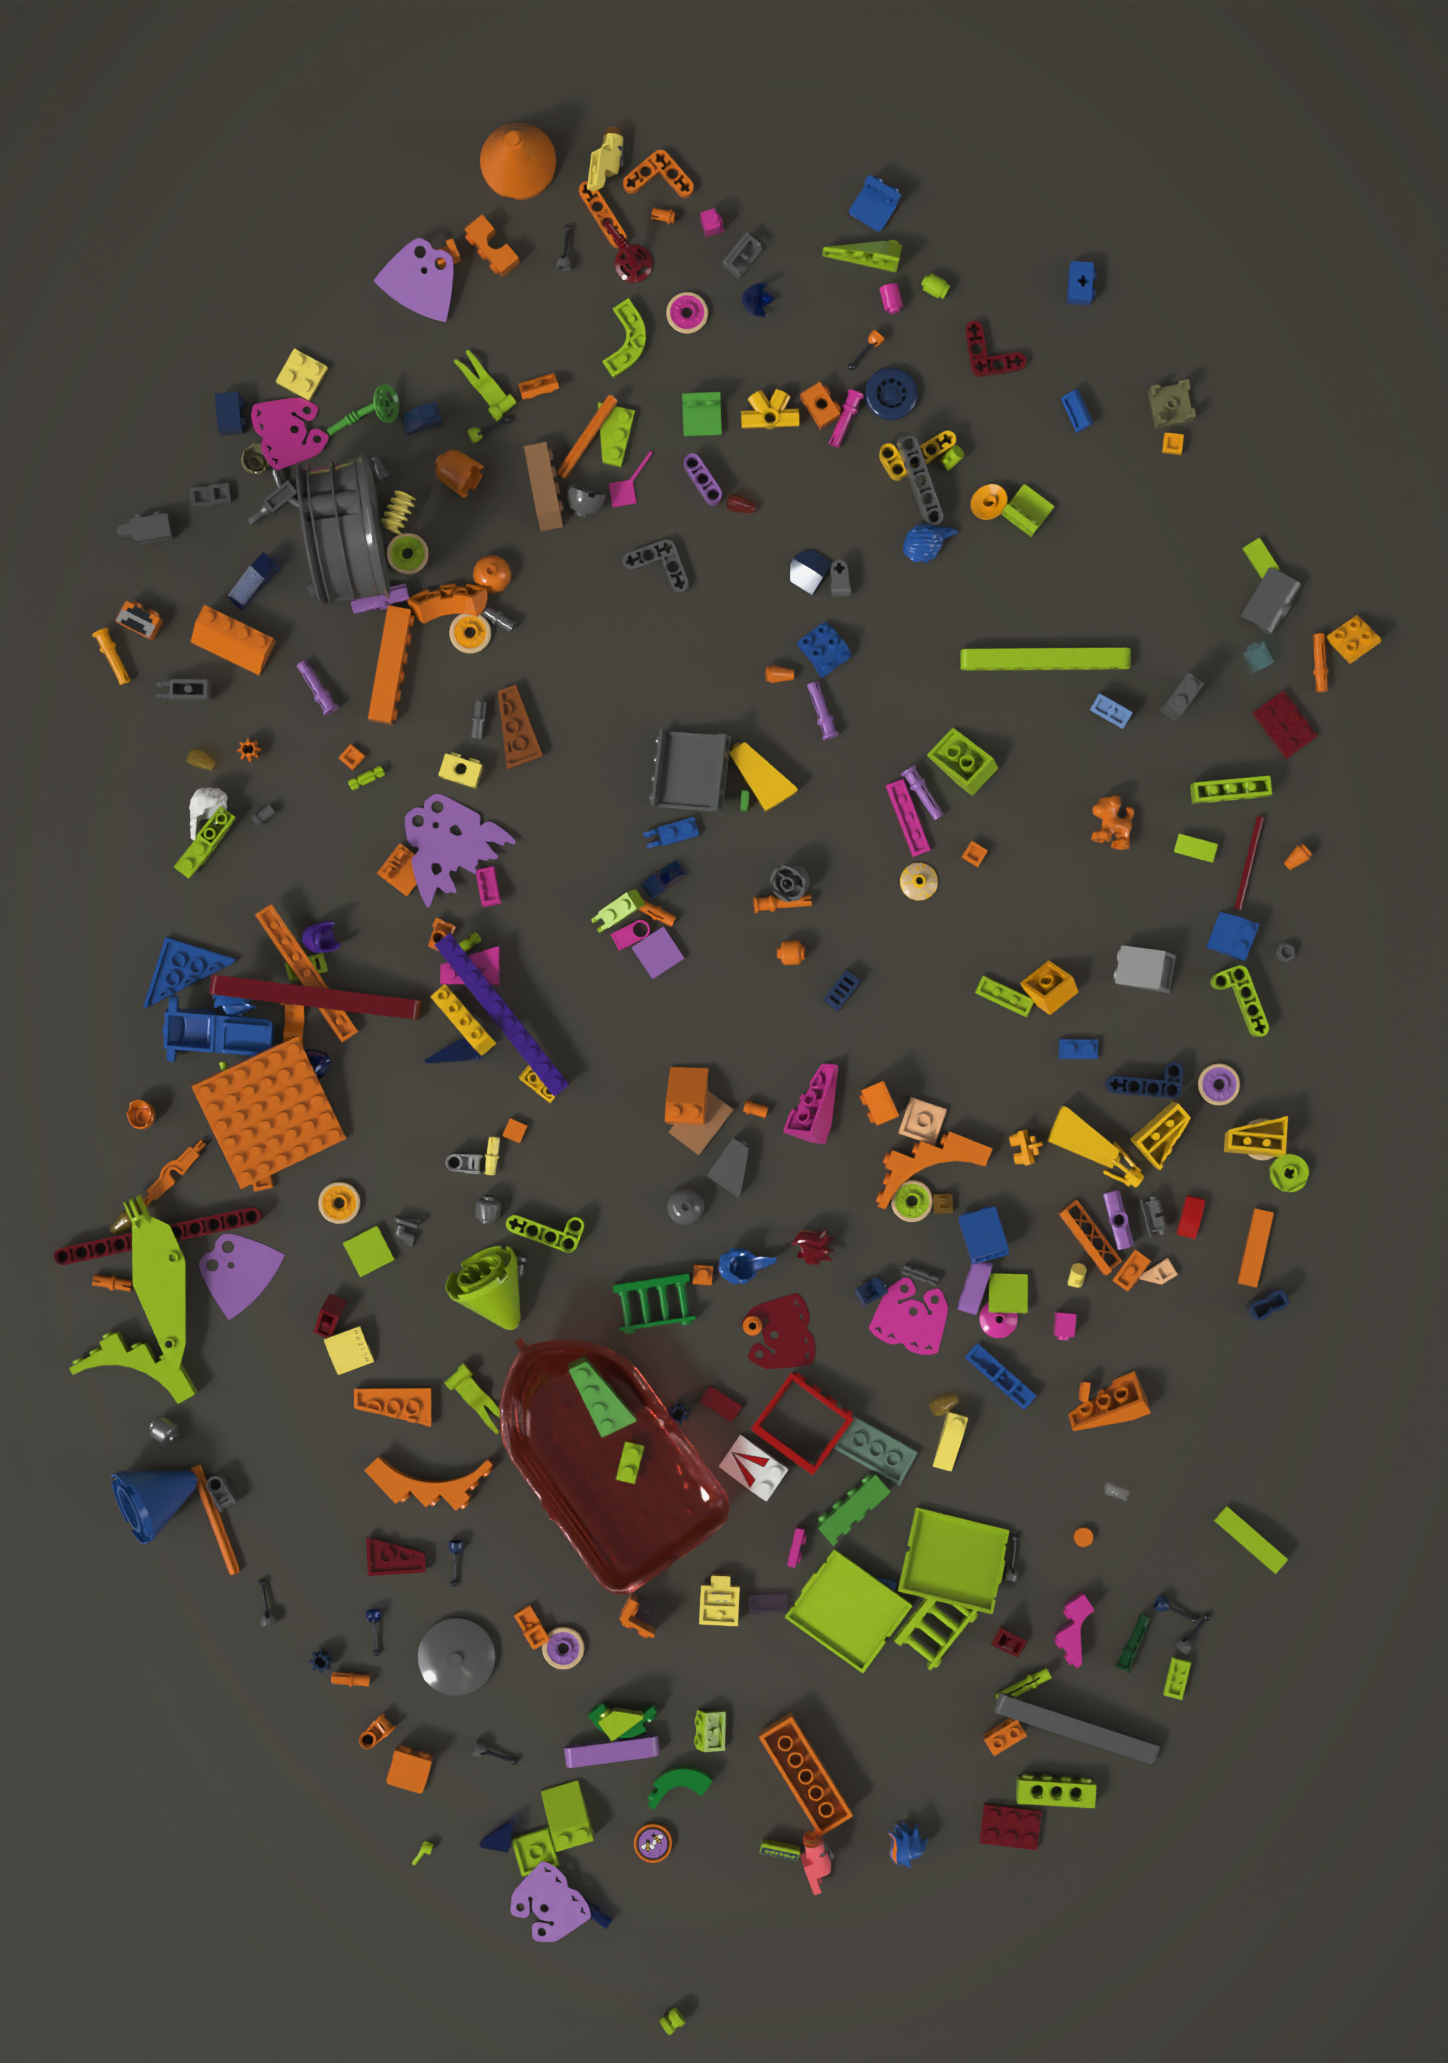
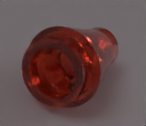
(739, 504)

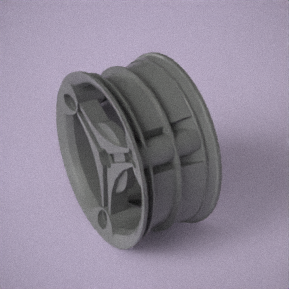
(342, 530)

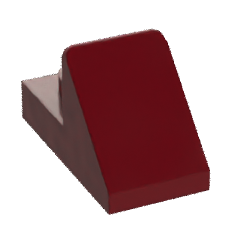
(1008, 1642)

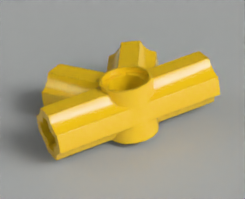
(775, 407)

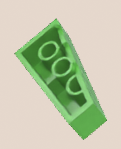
(603, 1403)
(852, 1508)

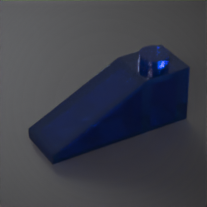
(253, 580)
(456, 1052)

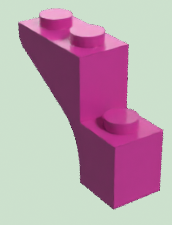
(1069, 1635)

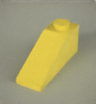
(950, 1440)

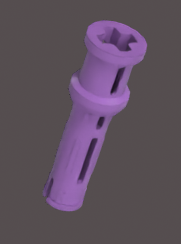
(321, 694)
(825, 720)
(918, 784)

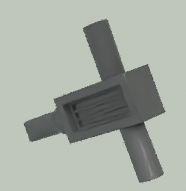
(277, 500)

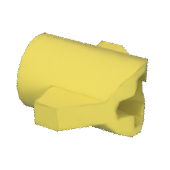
(1077, 1275)

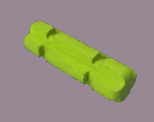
(366, 777)
(468, 943)

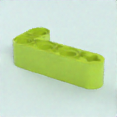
(1243, 1002)
(543, 1229)

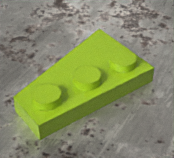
(615, 435)

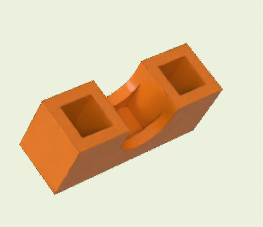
(501, 259)

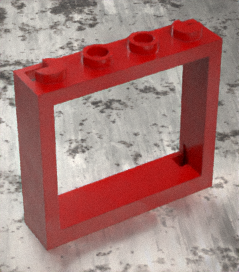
(785, 1449)

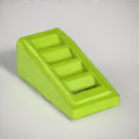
(320, 957)

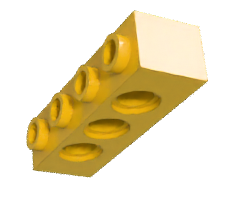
(463, 1020)

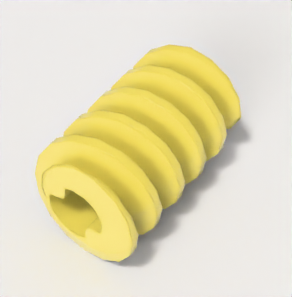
(397, 512)

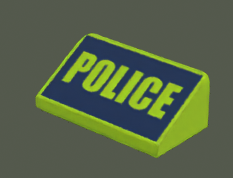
(780, 1849)

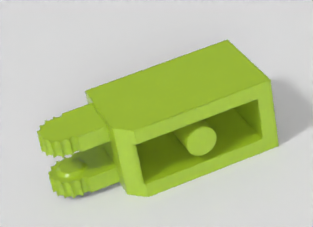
(619, 910)

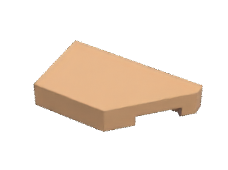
(1160, 1272)

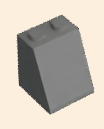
(1144, 968)

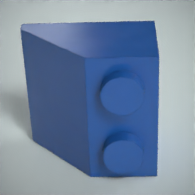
(1232, 936)

